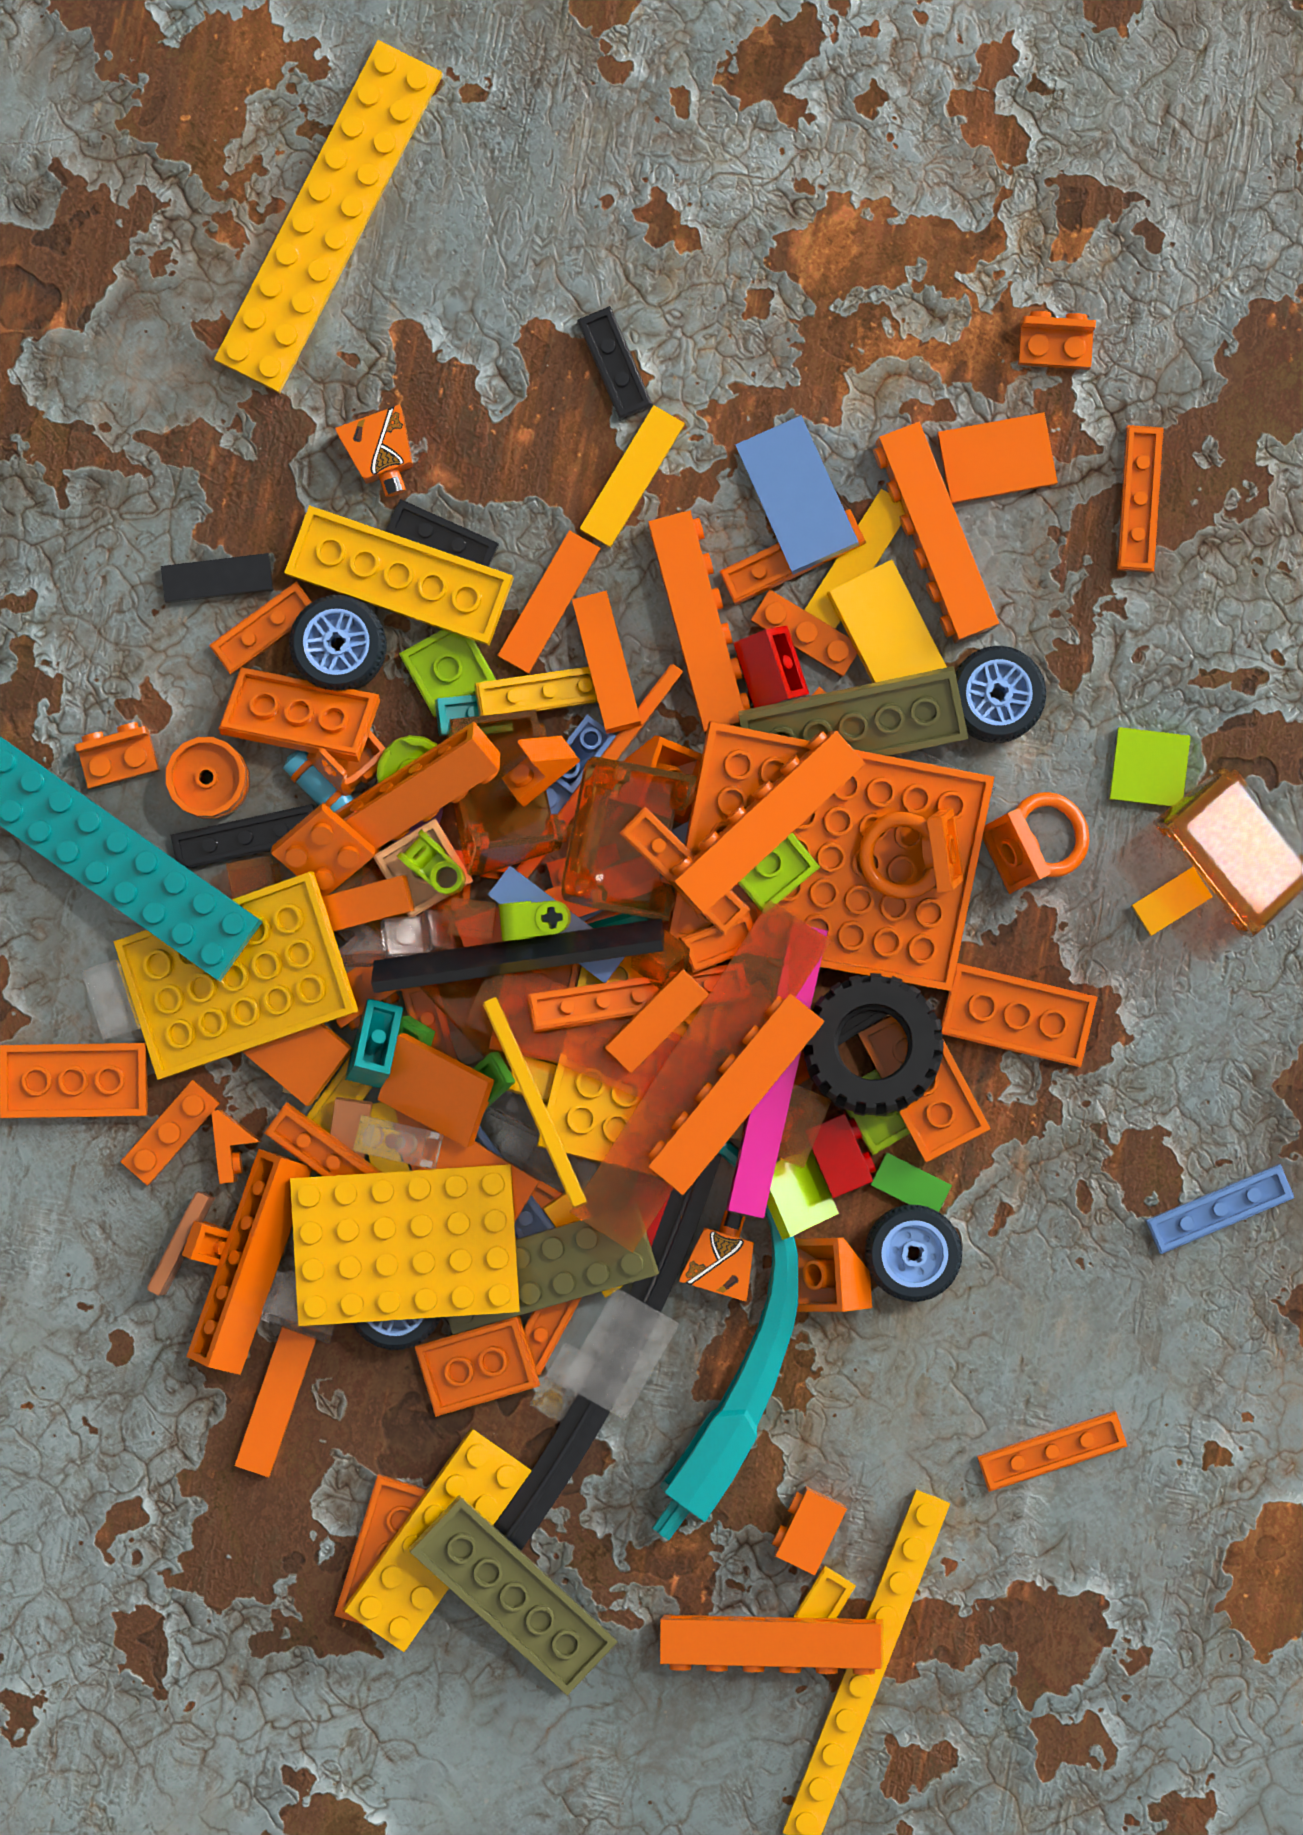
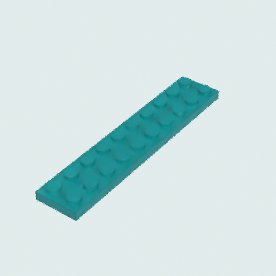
(121, 865)

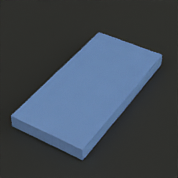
(797, 495)

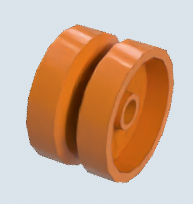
(186, 776)

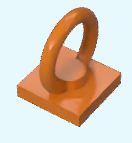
(1017, 849)
(939, 853)

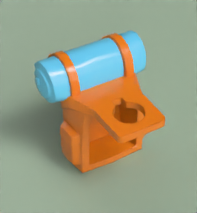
(330, 778)

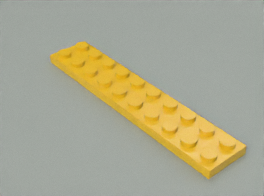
(328, 216)

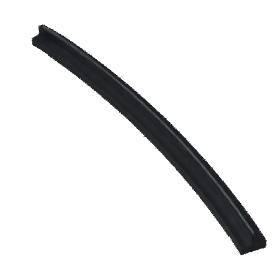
(584, 1416)

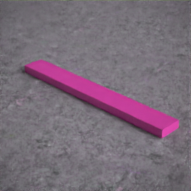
(764, 1132)

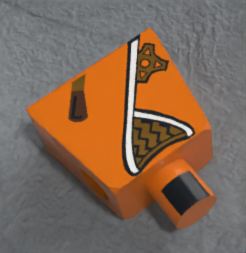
(379, 448)
(721, 1259)

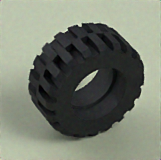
(923, 1036)

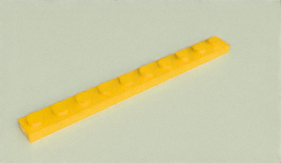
(858, 1692)

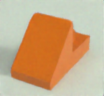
(546, 763)
(226, 1135)
(206, 1242)

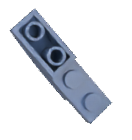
(586, 741)

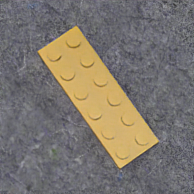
(399, 575)
(400, 1589)

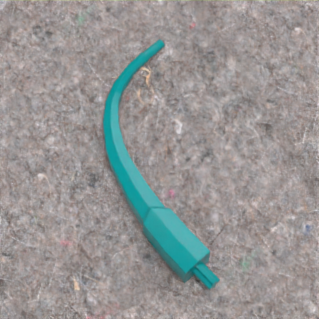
(731, 1428)

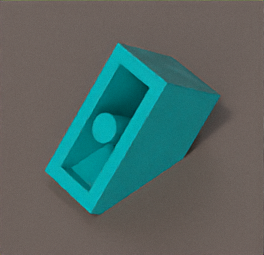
(374, 1044)

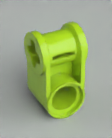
(431, 863)
(527, 920)

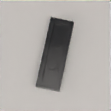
(615, 363)
(436, 532)
(217, 578)

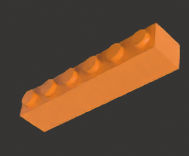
(936, 533)
(697, 619)
(423, 787)
(766, 821)
(736, 1093)
(247, 1264)
(772, 1643)

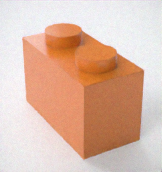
(808, 1530)

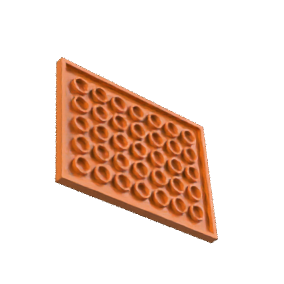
(868, 930)

